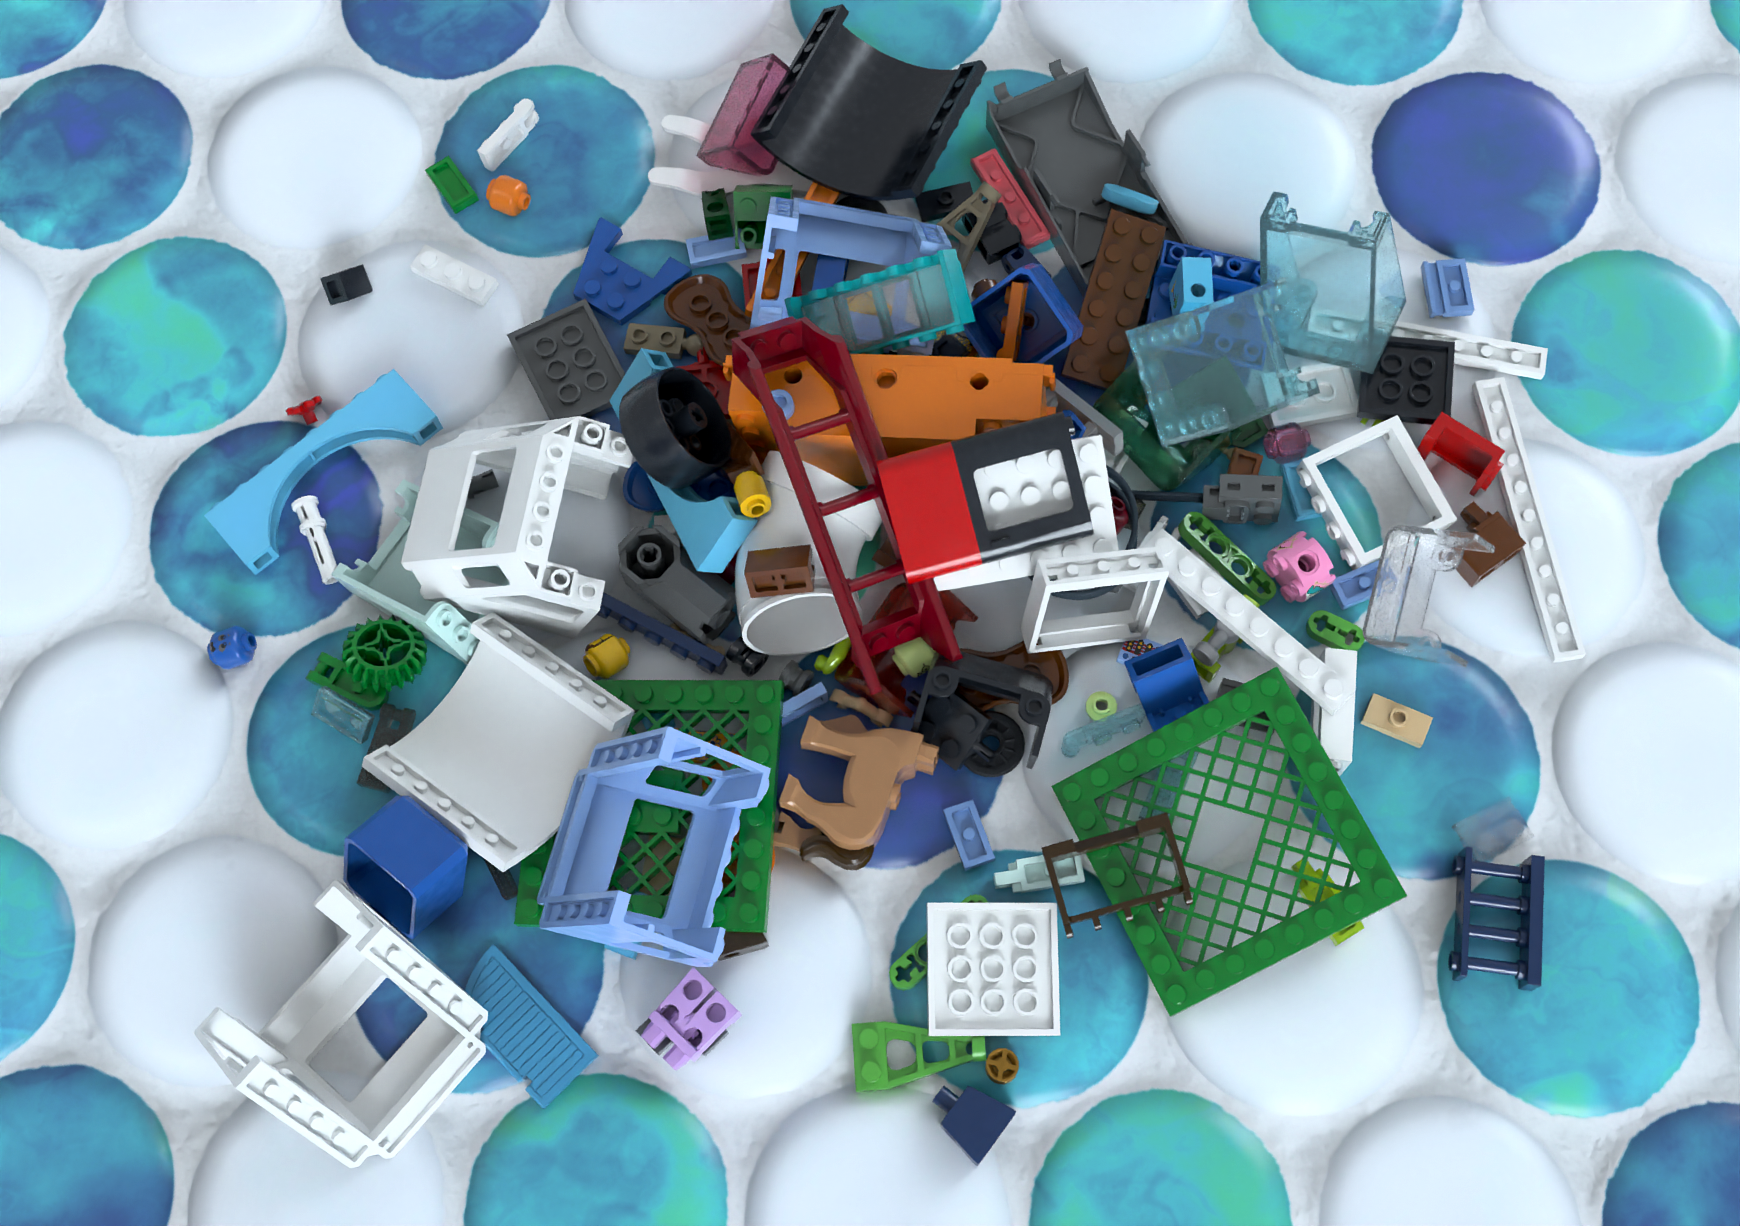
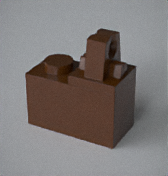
(1496, 531)

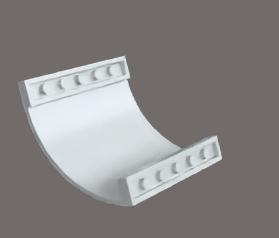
(503, 745)

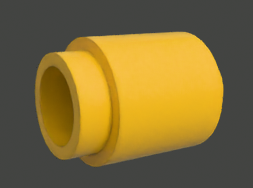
(752, 494)

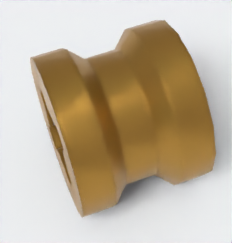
(1003, 1060)

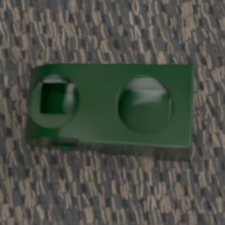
(716, 214)

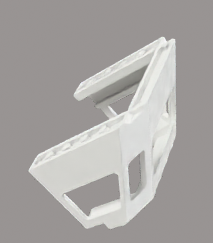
(554, 457)
(408, 1084)

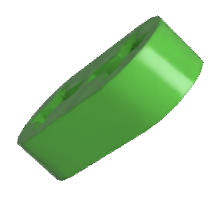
(1335, 631)

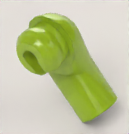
(837, 655)

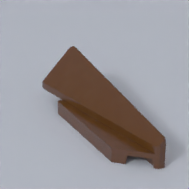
(741, 458)

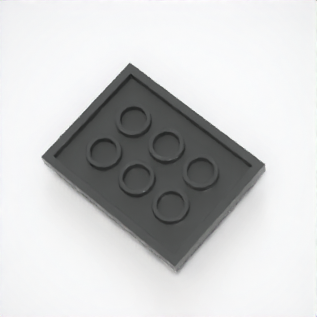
(569, 362)

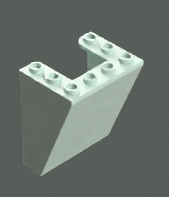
(397, 591)

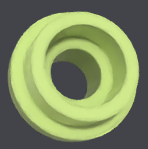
(1096, 714)

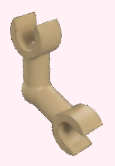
(860, 704)

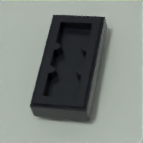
(942, 201)

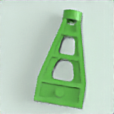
(871, 1060)

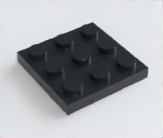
(1409, 381)

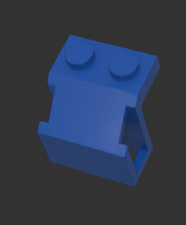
(1166, 683)

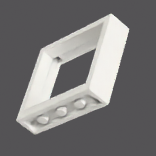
(1413, 468)
(1092, 571)

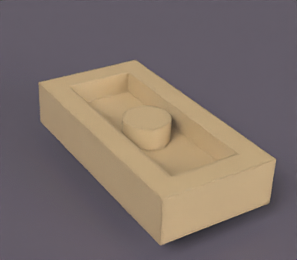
(1396, 720)

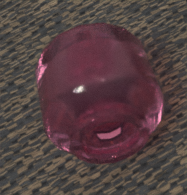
(1286, 443)

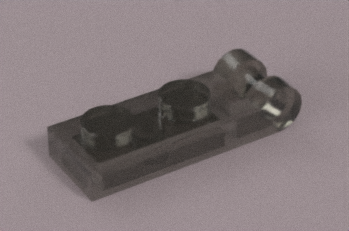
(386, 735)

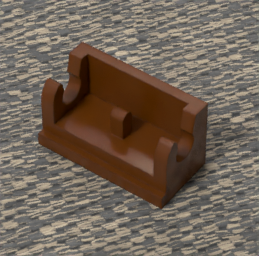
(780, 571)

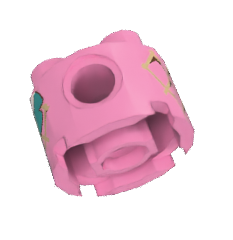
(1299, 567)

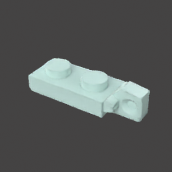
(1032, 875)

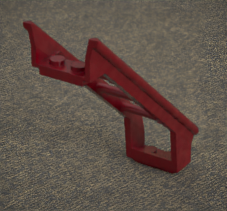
(800, 340)

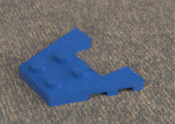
(616, 287)

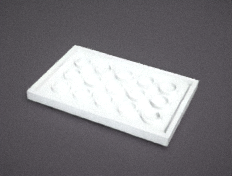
(1035, 489)

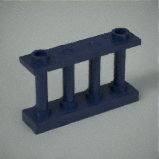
(1528, 905)

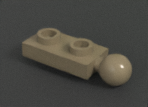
(662, 339)

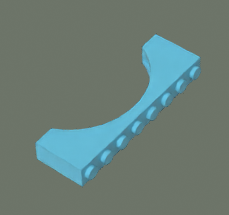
(253, 511)
(707, 529)

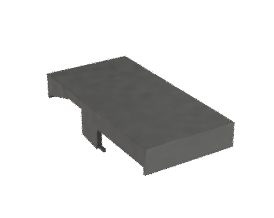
(1063, 155)

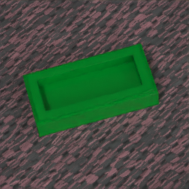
(452, 184)

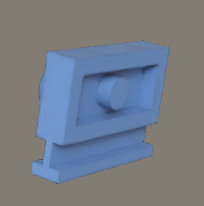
(1447, 288)

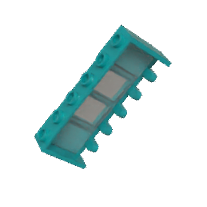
(891, 304)

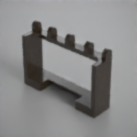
(1142, 828)

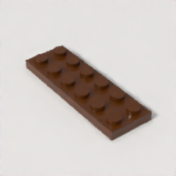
(1113, 299)

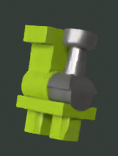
(1215, 644)

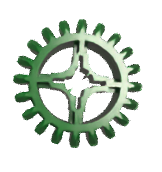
(365, 658)

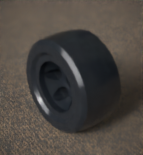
(675, 428)

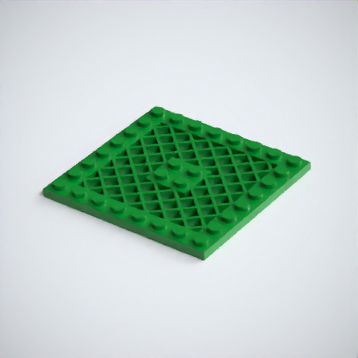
(763, 729)

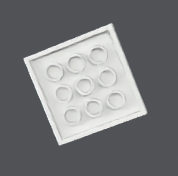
(992, 969)

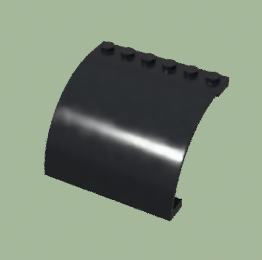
(862, 116)

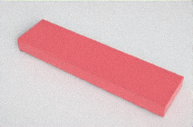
(993, 170)

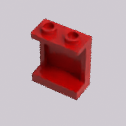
(1463, 450)

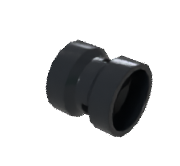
(747, 658)

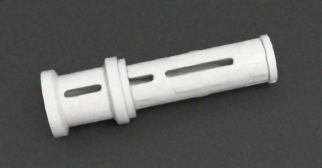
(313, 527)

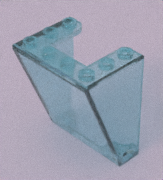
(1340, 286)
(1216, 365)

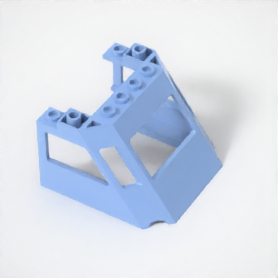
(844, 234)
(594, 829)

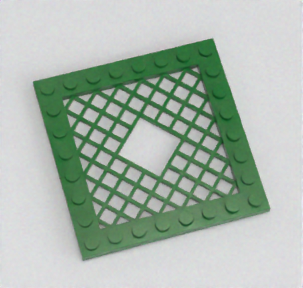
(1266, 693)

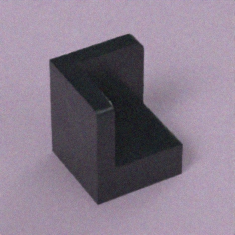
(346, 284)

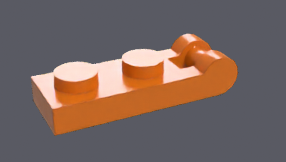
(1013, 322)

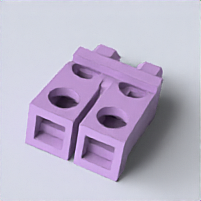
(690, 1018)

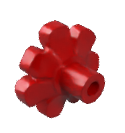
(306, 409)

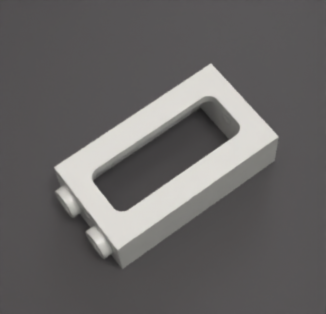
(1337, 730)

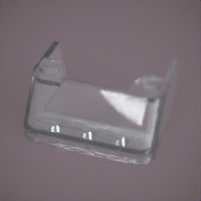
(1405, 585)

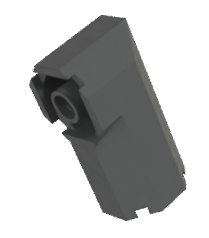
(666, 578)

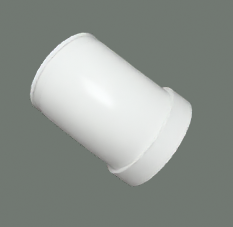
(809, 619)

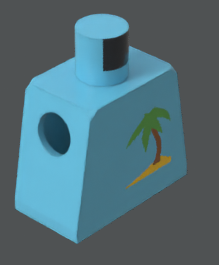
(1191, 284)

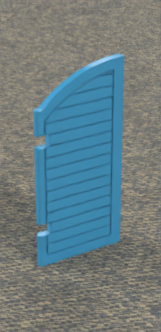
(526, 1029)

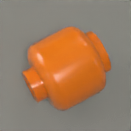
(508, 195)

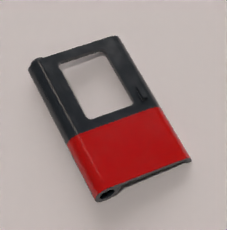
(939, 507)

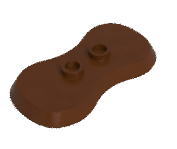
(707, 309)
(1048, 663)

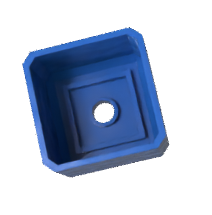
(1054, 324)
(405, 865)

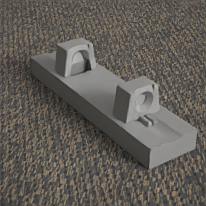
(1095, 422)

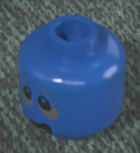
(232, 647)

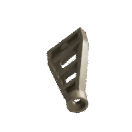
(981, 211)

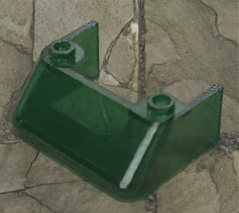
(1165, 466)

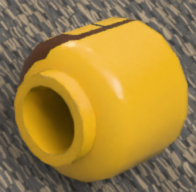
(606, 656)

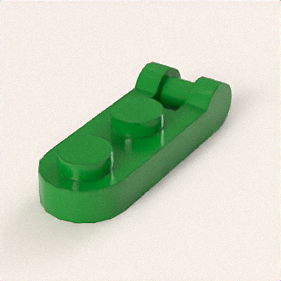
(344, 685)

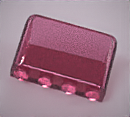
(729, 138)

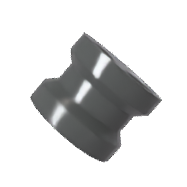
(796, 678)

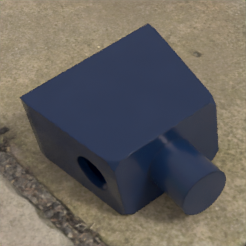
(973, 1120)

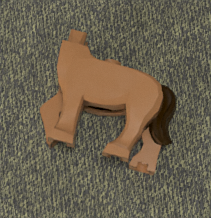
(871, 789)

